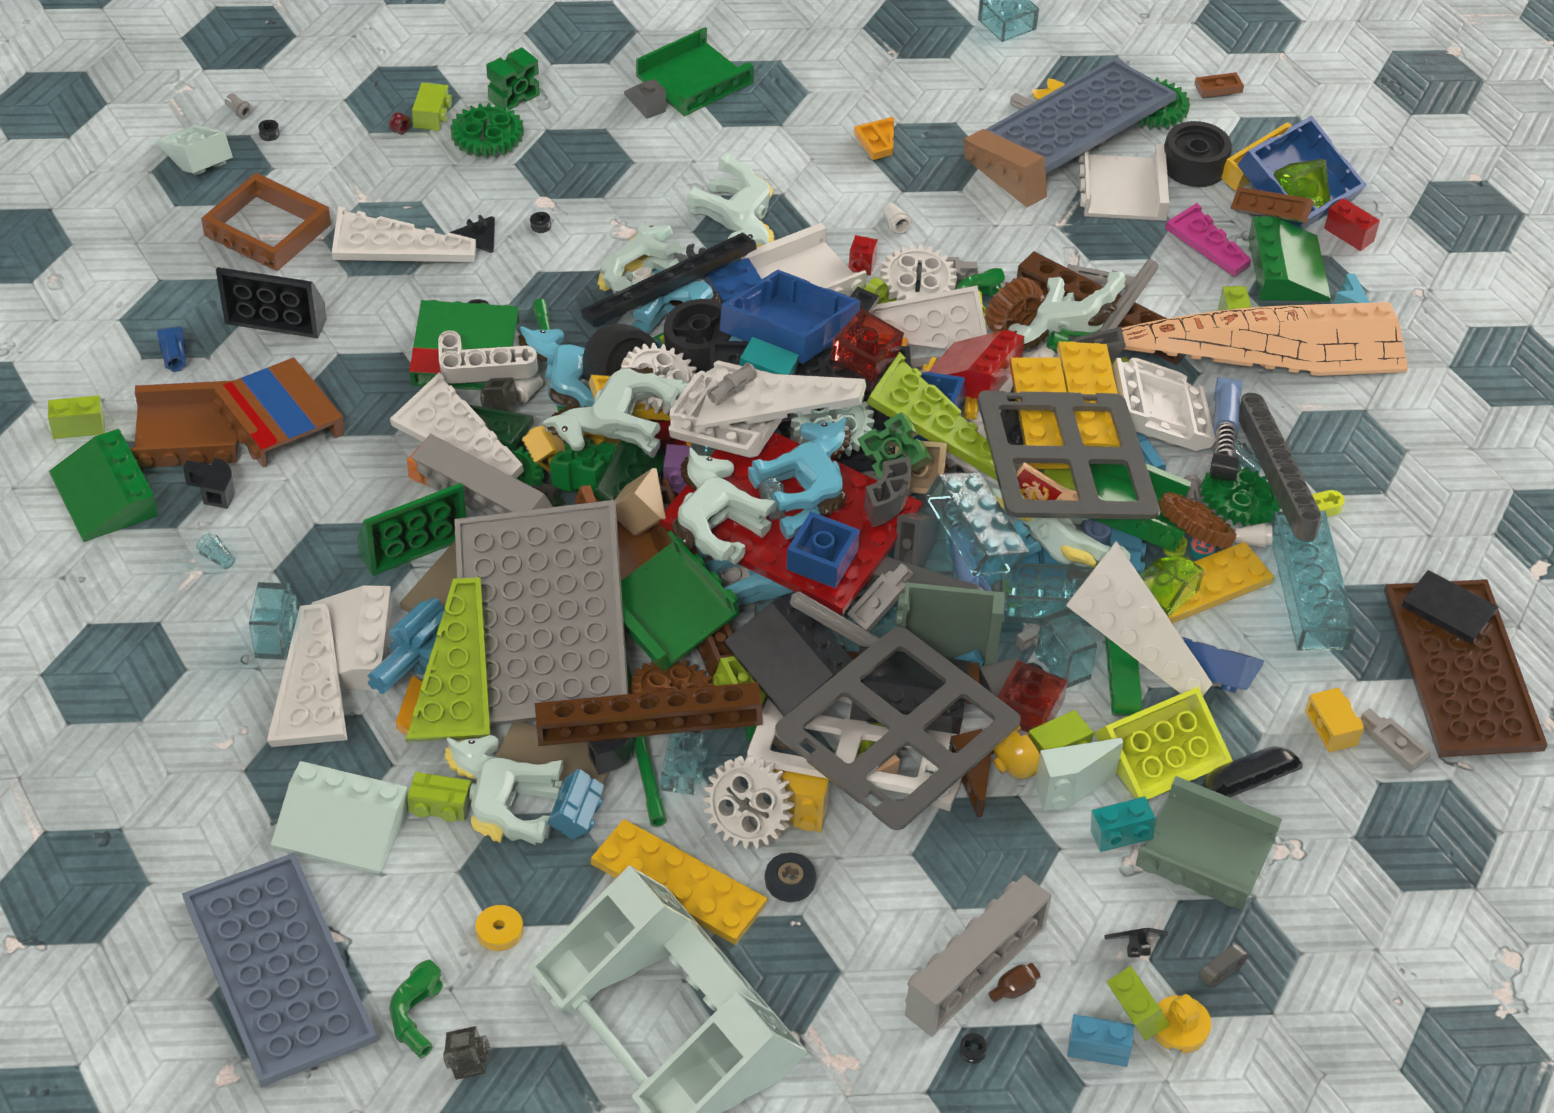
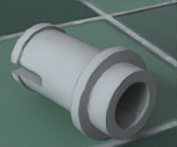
(241, 108)
(1194, 491)

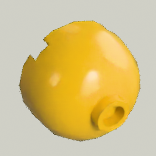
(1017, 756)

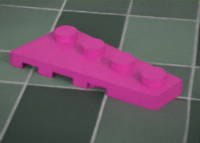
(1203, 236)

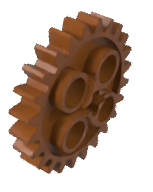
(1197, 520)
(676, 677)

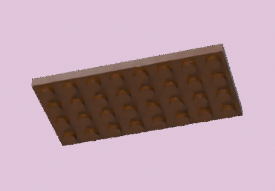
(1467, 690)

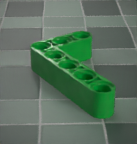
(1123, 680)

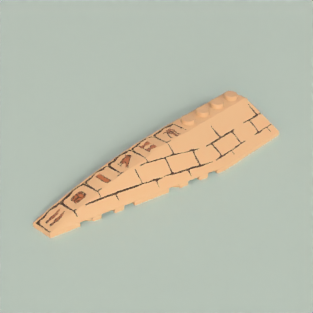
(1296, 337)

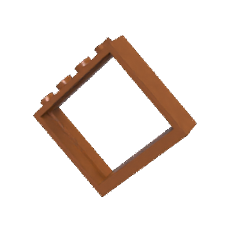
(314, 213)

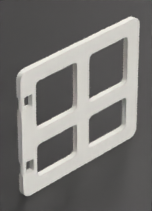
(851, 734)

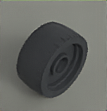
(1196, 153)
(691, 328)
(610, 346)

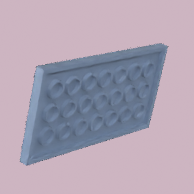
(1084, 112)
(278, 969)

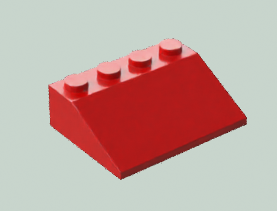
(981, 360)

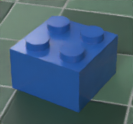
(732, 278)
(822, 549)

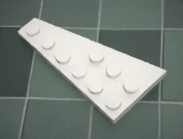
(393, 240)
(936, 318)
(775, 396)
(444, 414)

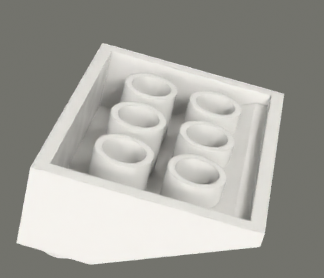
(359, 632)

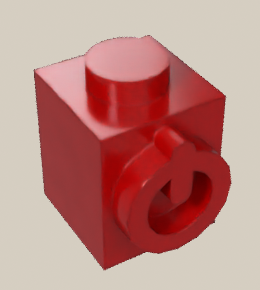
(863, 254)

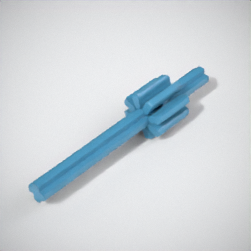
(411, 645)

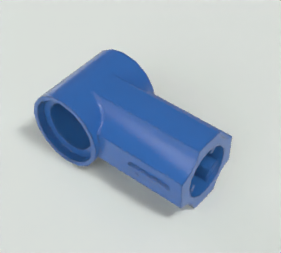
(172, 345)

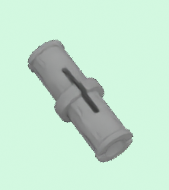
(731, 383)

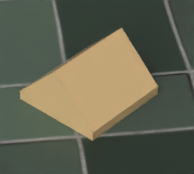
(924, 477)
(640, 503)

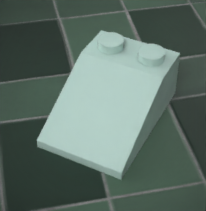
(196, 148)
(1075, 771)

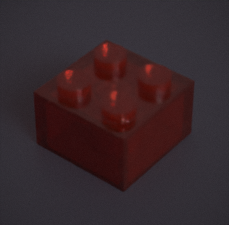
(867, 345)
(1033, 695)

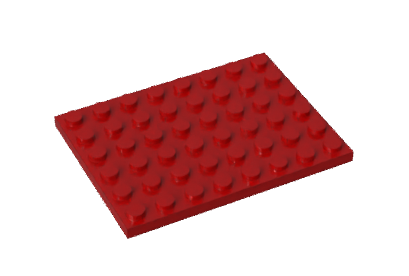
(769, 554)

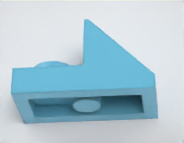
(1351, 291)

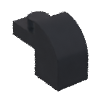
(213, 480)
(609, 754)

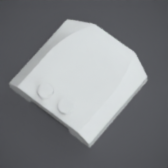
(1164, 404)
(738, 439)

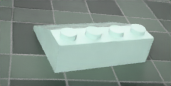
(340, 817)

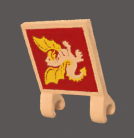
(1040, 487)

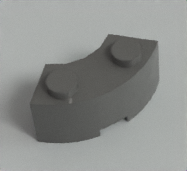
(890, 493)

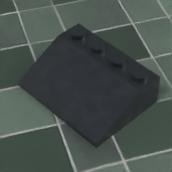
(271, 303)
(787, 653)
(906, 686)

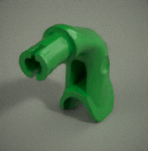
(987, 282)
(422, 983)

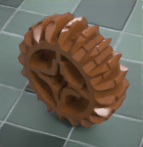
(1014, 304)

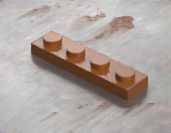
(1272, 204)

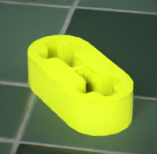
(1329, 501)

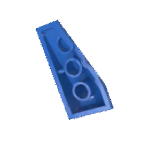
(1225, 666)

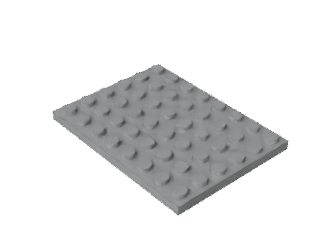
(547, 605)

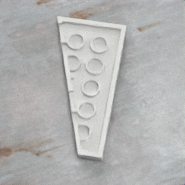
(1129, 615)
(310, 693)

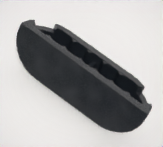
(1252, 771)

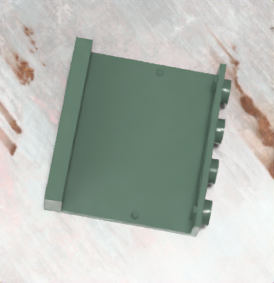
(953, 618)
(1209, 843)

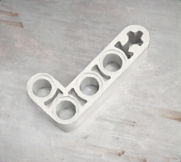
(460, 367)

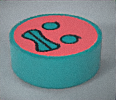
(1199, 549)

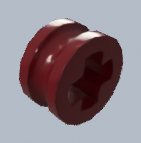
(399, 123)

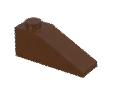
(977, 778)

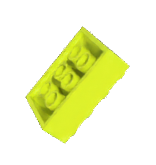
(1166, 743)

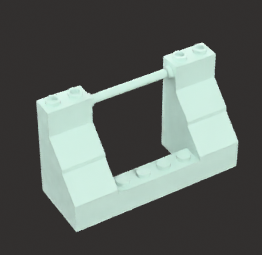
(640, 924)

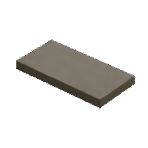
(435, 582)
(522, 746)

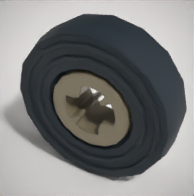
(784, 888)

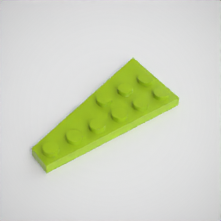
(931, 414)
(455, 680)

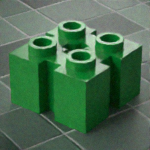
(513, 79)
(898, 432)
(581, 467)

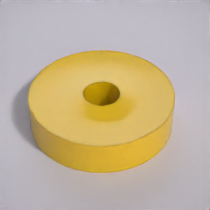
(499, 916)

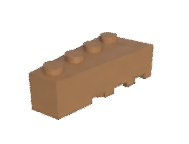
(1008, 165)

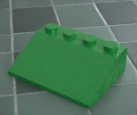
(1287, 261)
(104, 487)
(411, 530)

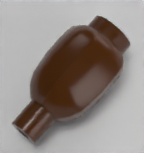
(1015, 982)

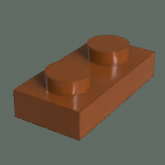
(1219, 85)

